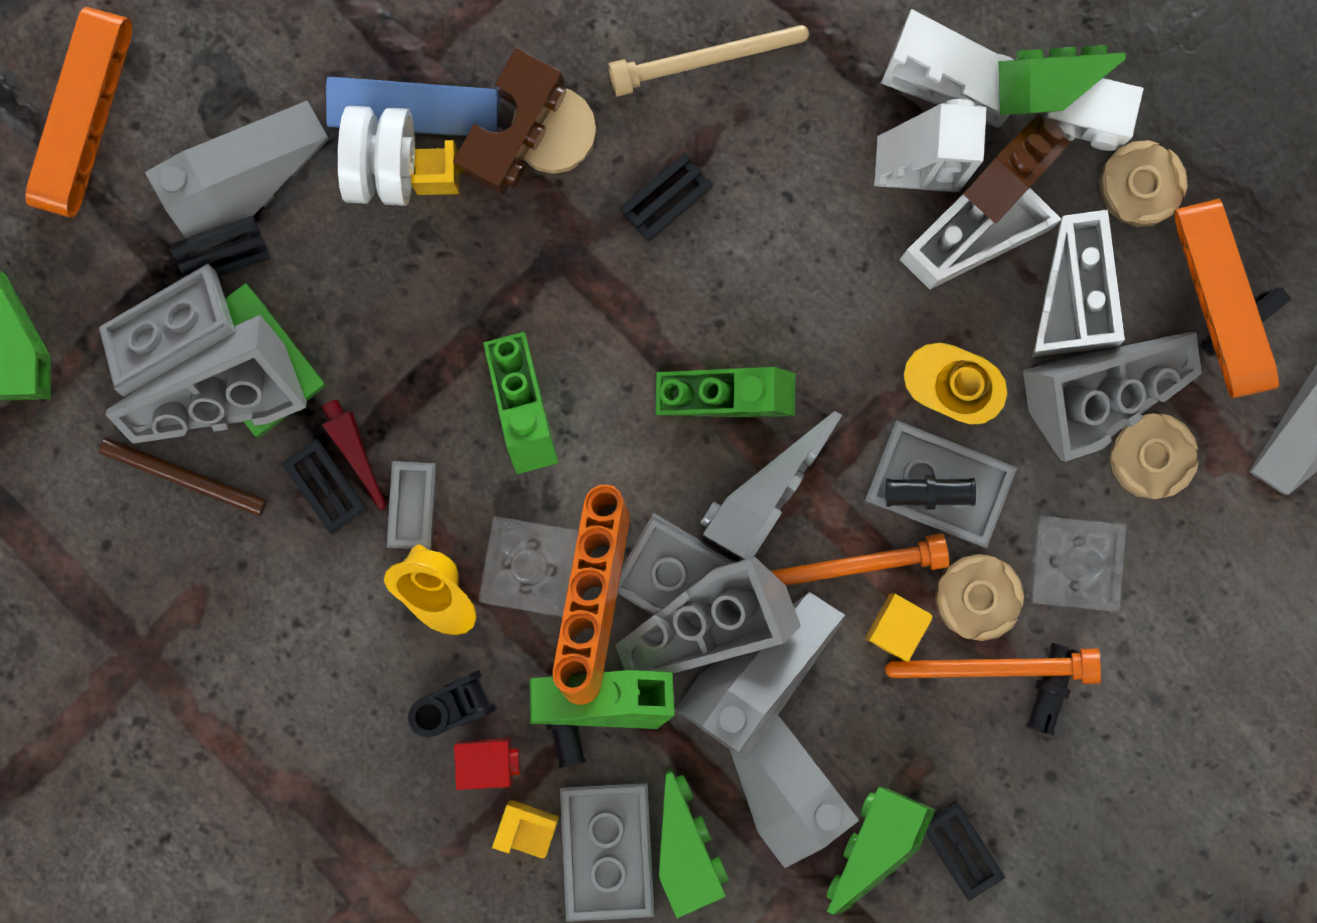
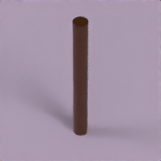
(182, 476)

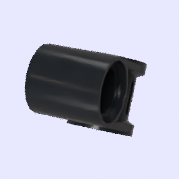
(453, 705)

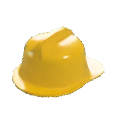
(955, 383)
(430, 590)

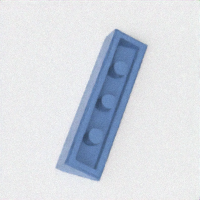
(434, 108)

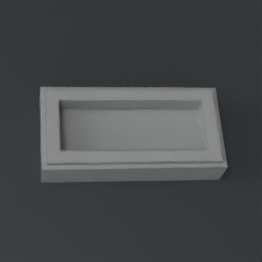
(411, 505)

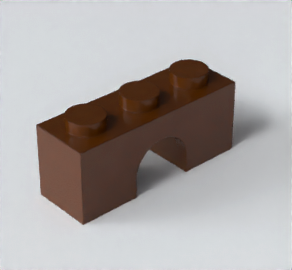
(498, 156)
(1017, 168)

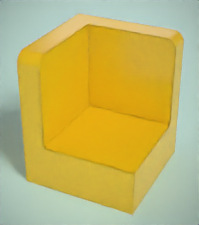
(436, 171)
(899, 627)
(525, 829)

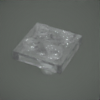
(510, 540)
(1098, 582)

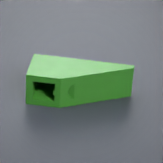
(1053, 82)
(23, 356)
(726, 393)
(520, 403)
(624, 701)
(887, 839)
(684, 862)

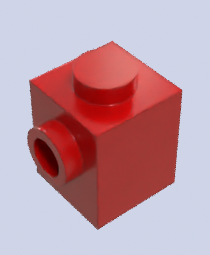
(485, 763)

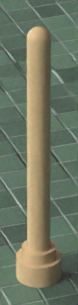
(628, 75)

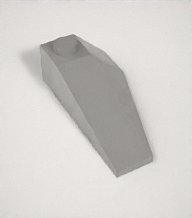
(1096, 394)
(1292, 448)
(716, 619)
(745, 693)
(791, 797)

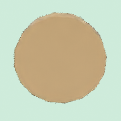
(567, 137)
(1143, 183)
(1154, 456)
(979, 597)

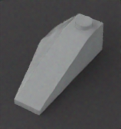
(236, 171)
(223, 385)
(754, 508)

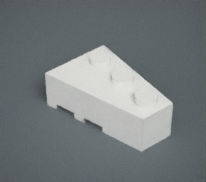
(945, 66)
(933, 149)
(968, 238)
(1082, 289)

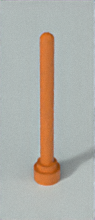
(930, 553)
(1081, 666)

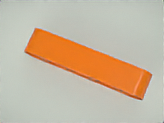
(79, 112)
(1226, 299)
(594, 613)

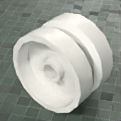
(376, 155)

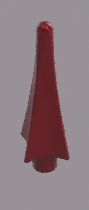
(345, 434)

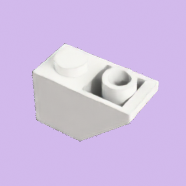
(1101, 115)

